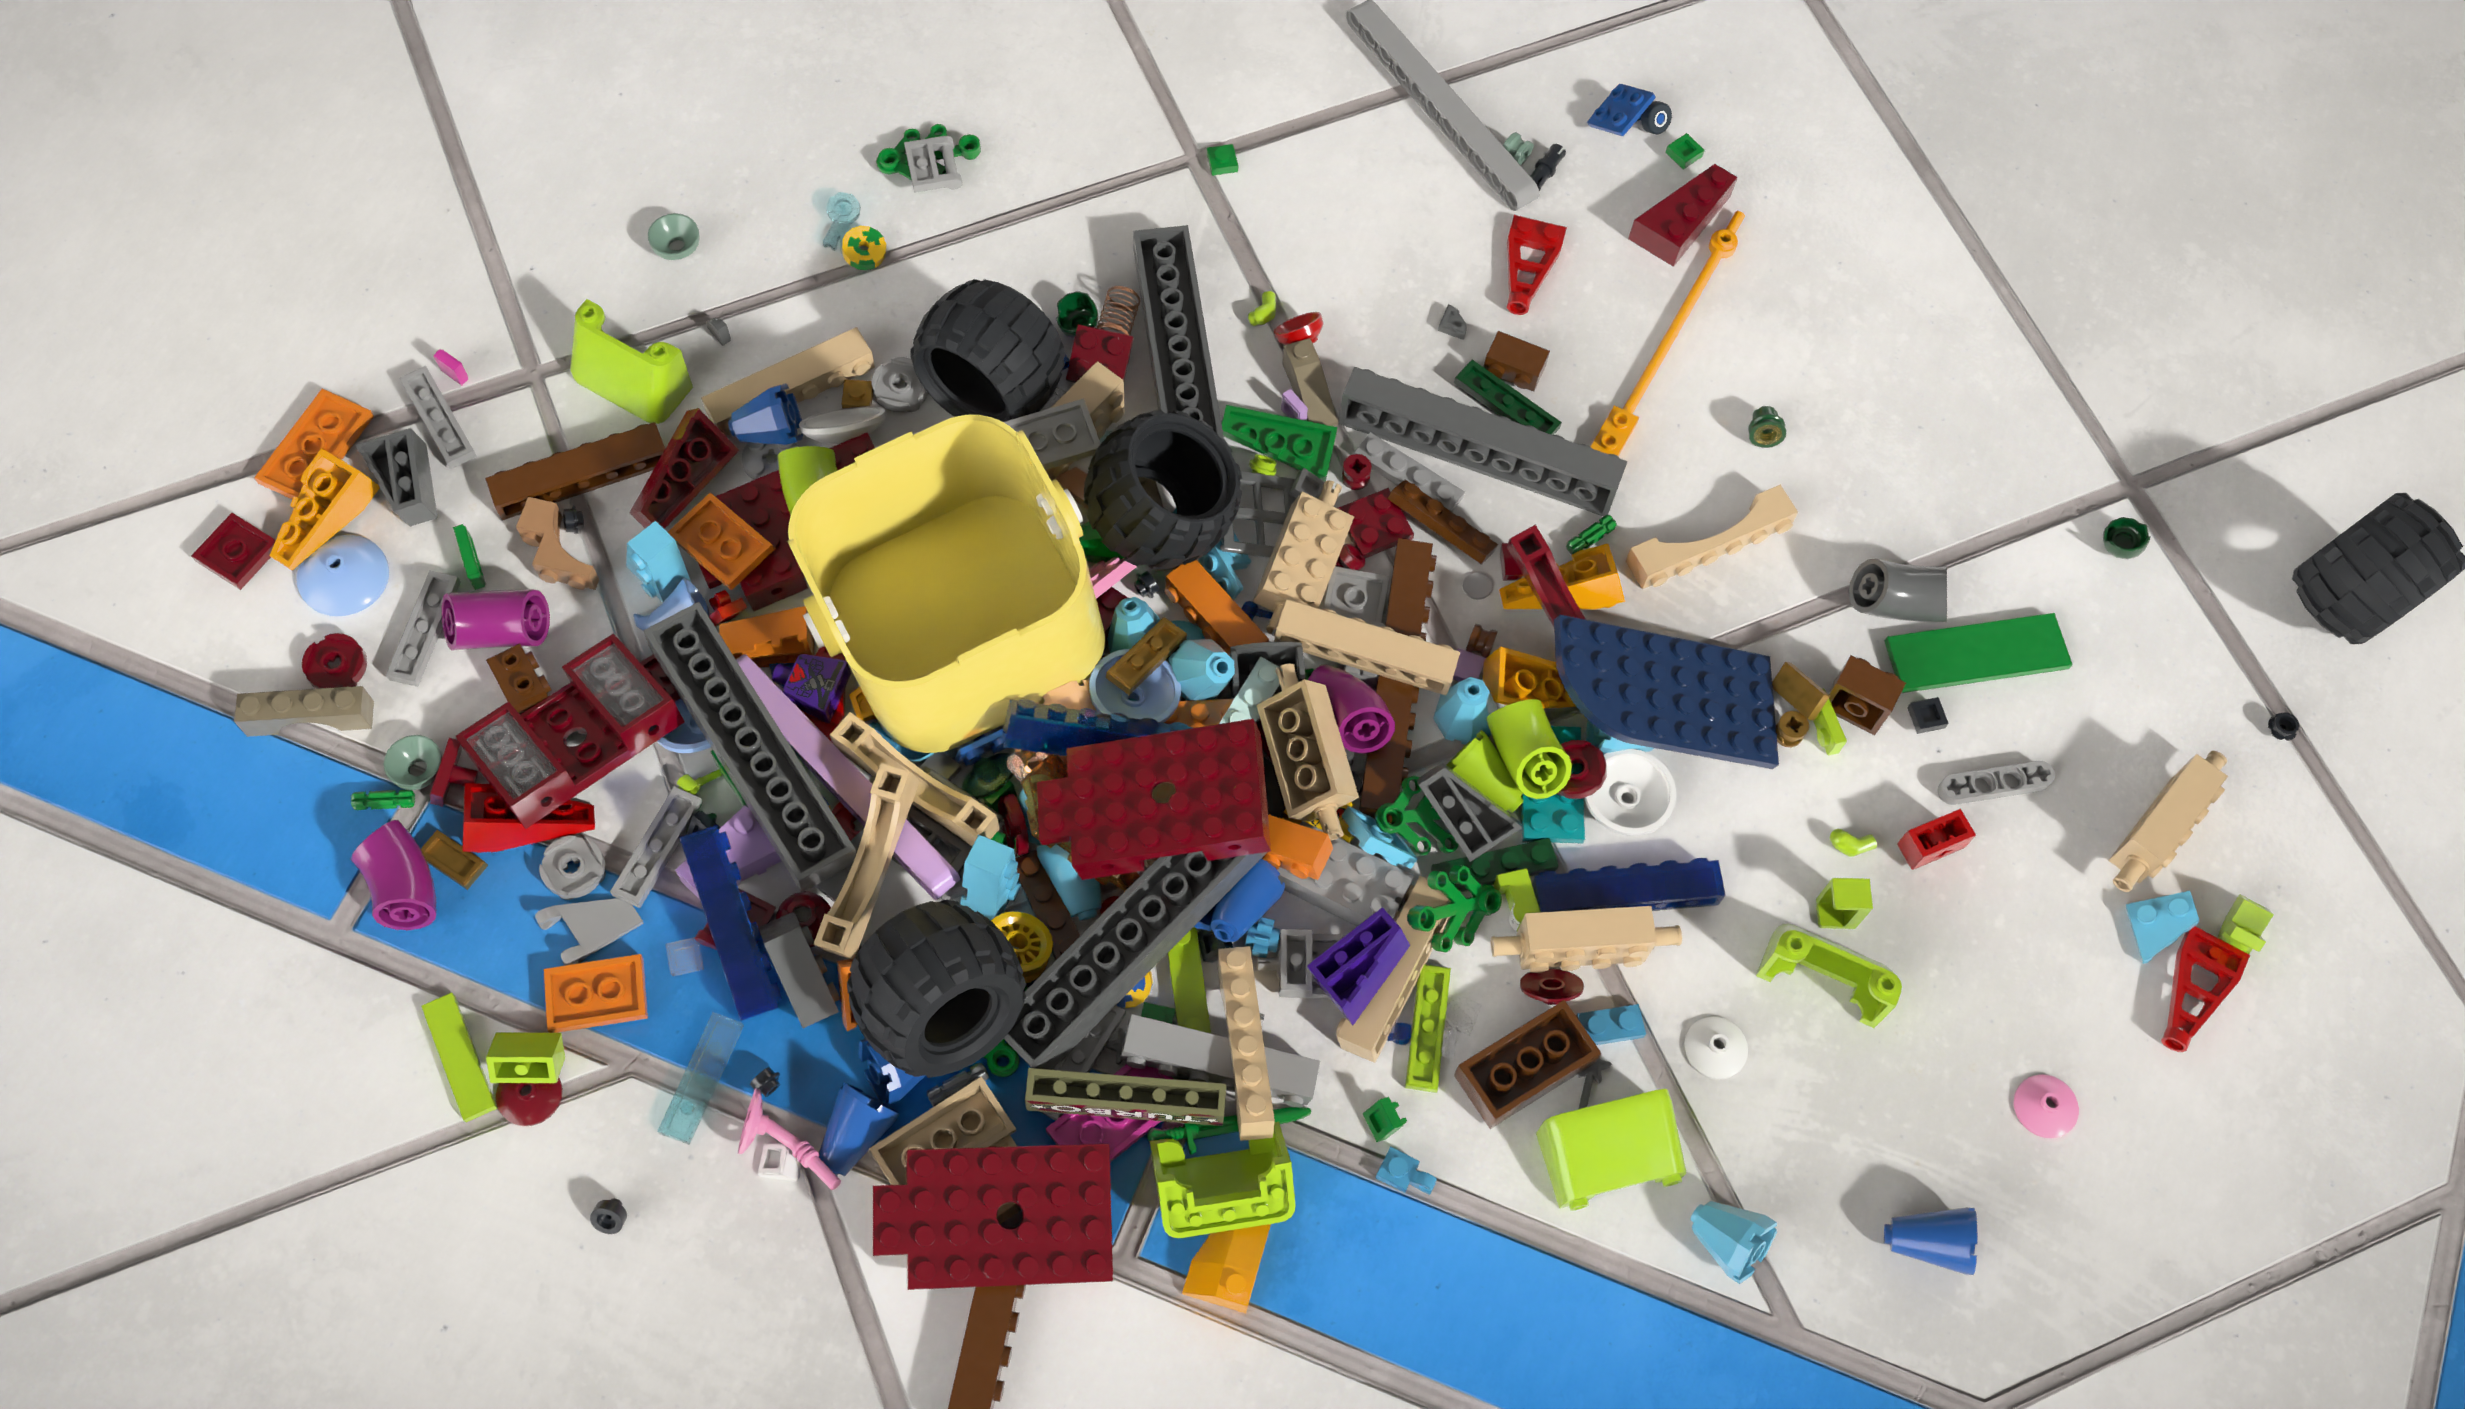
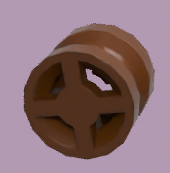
(1481, 640)

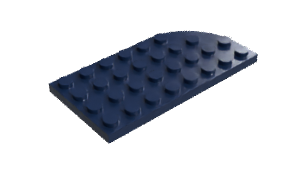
(1669, 691)

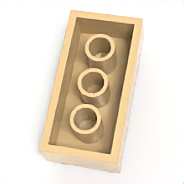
(1104, 399)

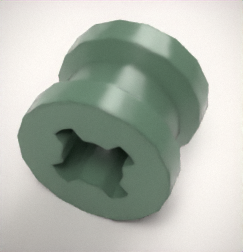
(1518, 148)

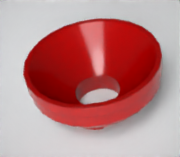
(1300, 328)

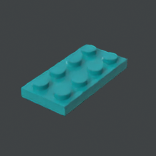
(1555, 816)

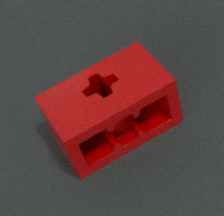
(1936, 839)

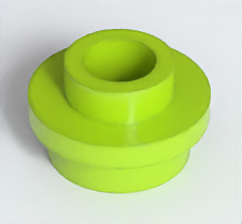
(1263, 465)

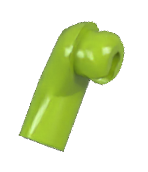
(1265, 312)
(1850, 845)

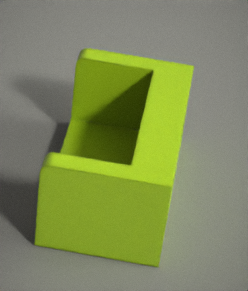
(1844, 903)

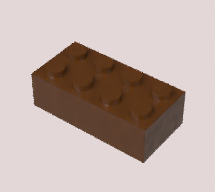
(1527, 1064)

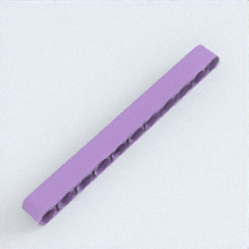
(847, 782)

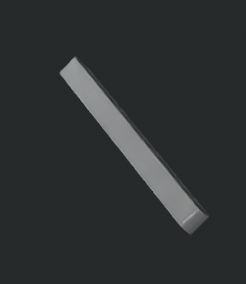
(1442, 105)

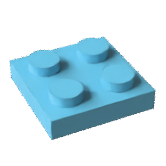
(1374, 841)

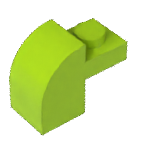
(2245, 925)

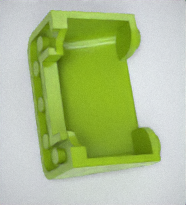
(638, 382)
(1874, 984)
(1612, 1147)
(1223, 1188)

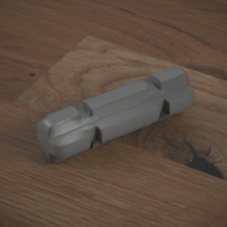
(954, 1084)

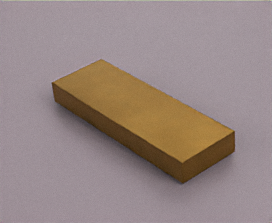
(1146, 656)

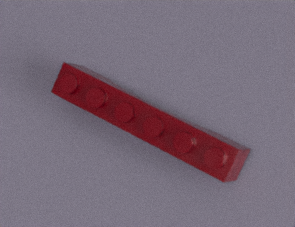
(1543, 574)

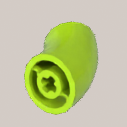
(803, 467)
(1530, 748)

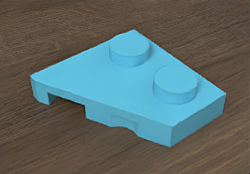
(2161, 921)

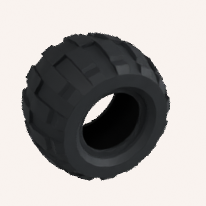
(988, 352)
(1188, 463)
(2379, 569)
(936, 988)

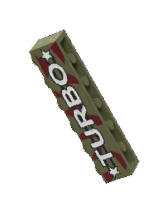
(1125, 1097)

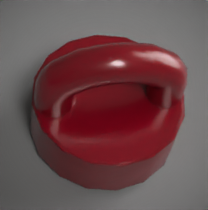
(1351, 558)

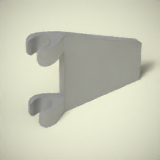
(592, 924)

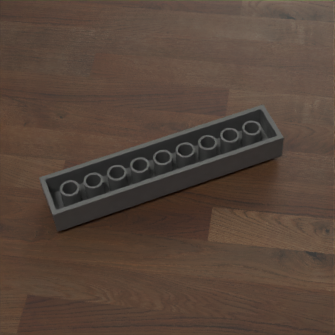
(1175, 324)
(1481, 441)
(751, 747)
(1119, 952)

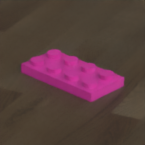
(1117, 1132)

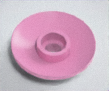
(2037, 1115)

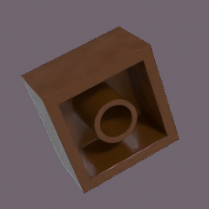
(1864, 694)

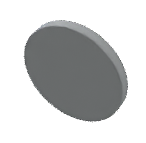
(1477, 586)

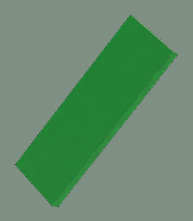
(1978, 652)

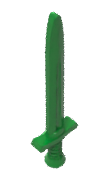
(1230, 1125)

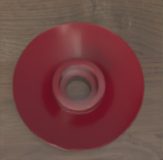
(1552, 986)
(531, 1108)

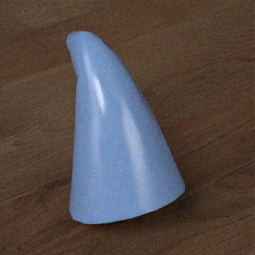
(682, 597)

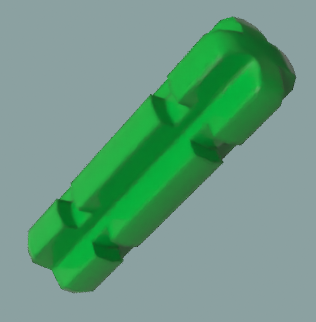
(1591, 534)
(382, 799)

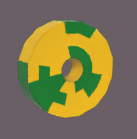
(860, 258)

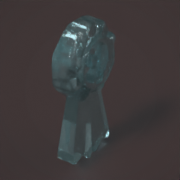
(842, 210)

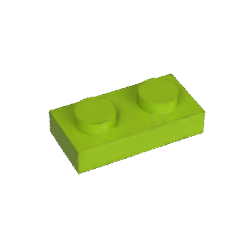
(1829, 730)

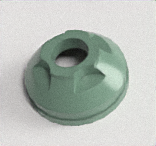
(670, 229)
(407, 752)

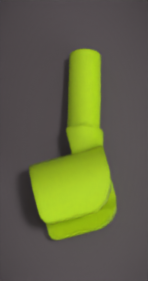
(692, 786)

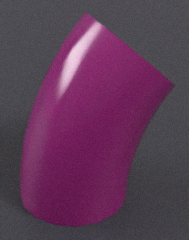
(495, 619)
(1358, 710)
(397, 878)

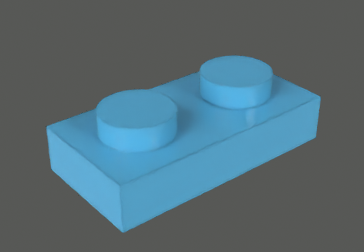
(1613, 1024)

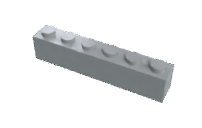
(1208, 1058)

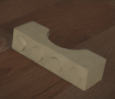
(271, 711)

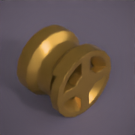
(1788, 736)

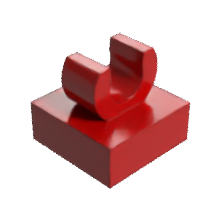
(724, 608)

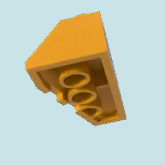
(327, 502)
(1589, 577)
(1521, 676)
(1227, 1267)

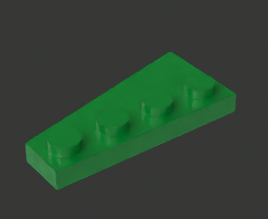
(1282, 438)

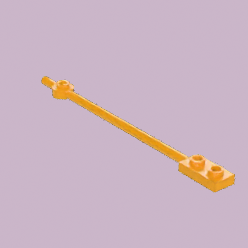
(1622, 422)

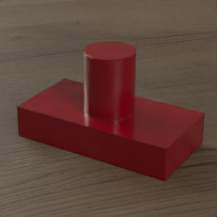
(450, 773)

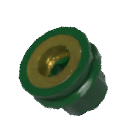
(1766, 427)

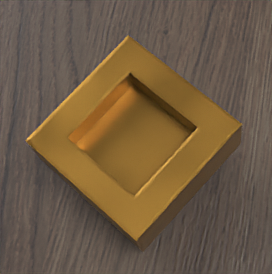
(857, 394)

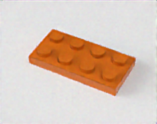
(325, 424)

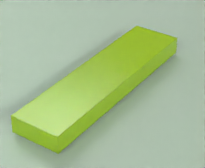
(1428, 1029)
(459, 1057)

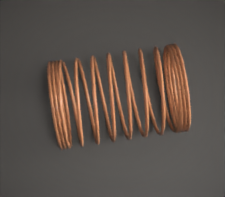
(1118, 326)

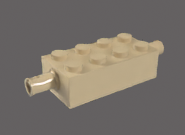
(1304, 553)
(1307, 751)
(2169, 820)
(1586, 939)

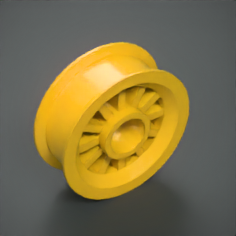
(1030, 937)

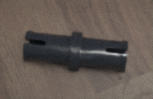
(1547, 165)

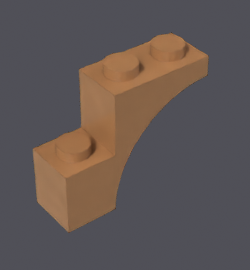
(540, 528)

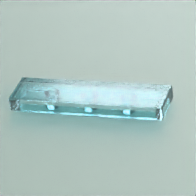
(700, 1078)

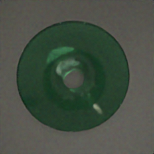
(988, 776)

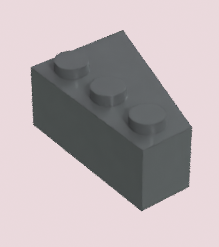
(403, 474)
(1467, 812)
(799, 969)

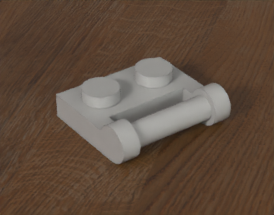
(924, 167)

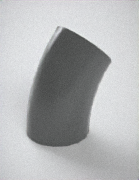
(1900, 591)

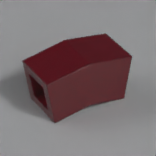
(1510, 570)

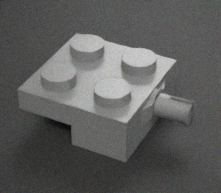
(1295, 952)

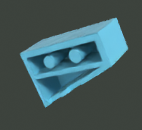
(656, 561)
(990, 877)

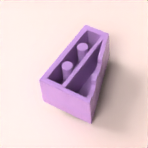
(748, 848)

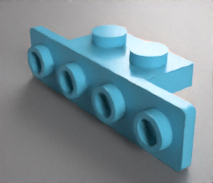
(1222, 566)

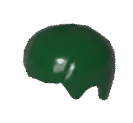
(1076, 309)
(2126, 538)

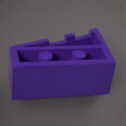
(1360, 963)

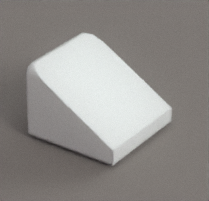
(779, 1162)

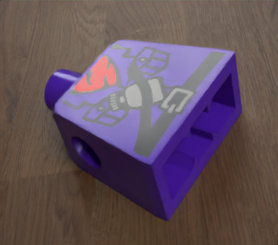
(814, 684)

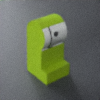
(1519, 895)

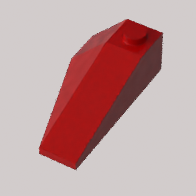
(494, 828)

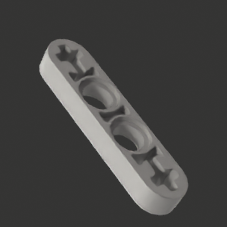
(1997, 786)

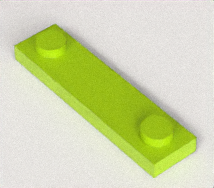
(1189, 984)

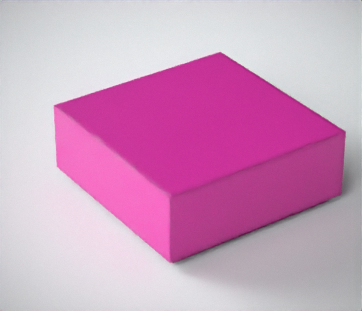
(451, 366)

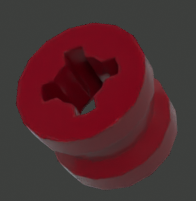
(1351, 476)

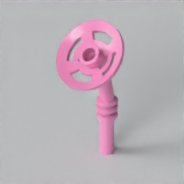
(759, 1123)

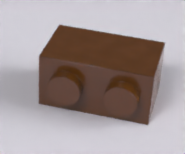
(1516, 361)

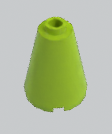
(1484, 769)

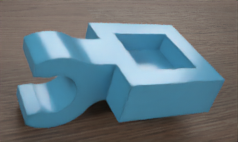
(1401, 1171)

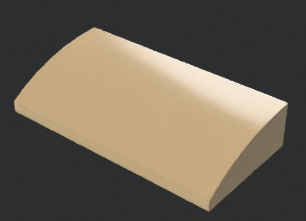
(961, 1121)

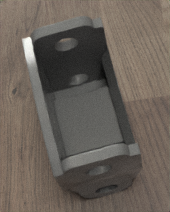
(1278, 653)

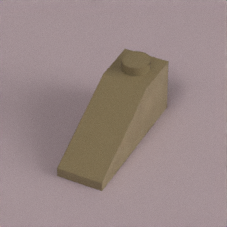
(1309, 381)

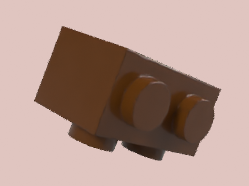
(518, 678)

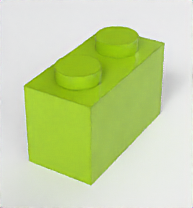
(525, 1057)

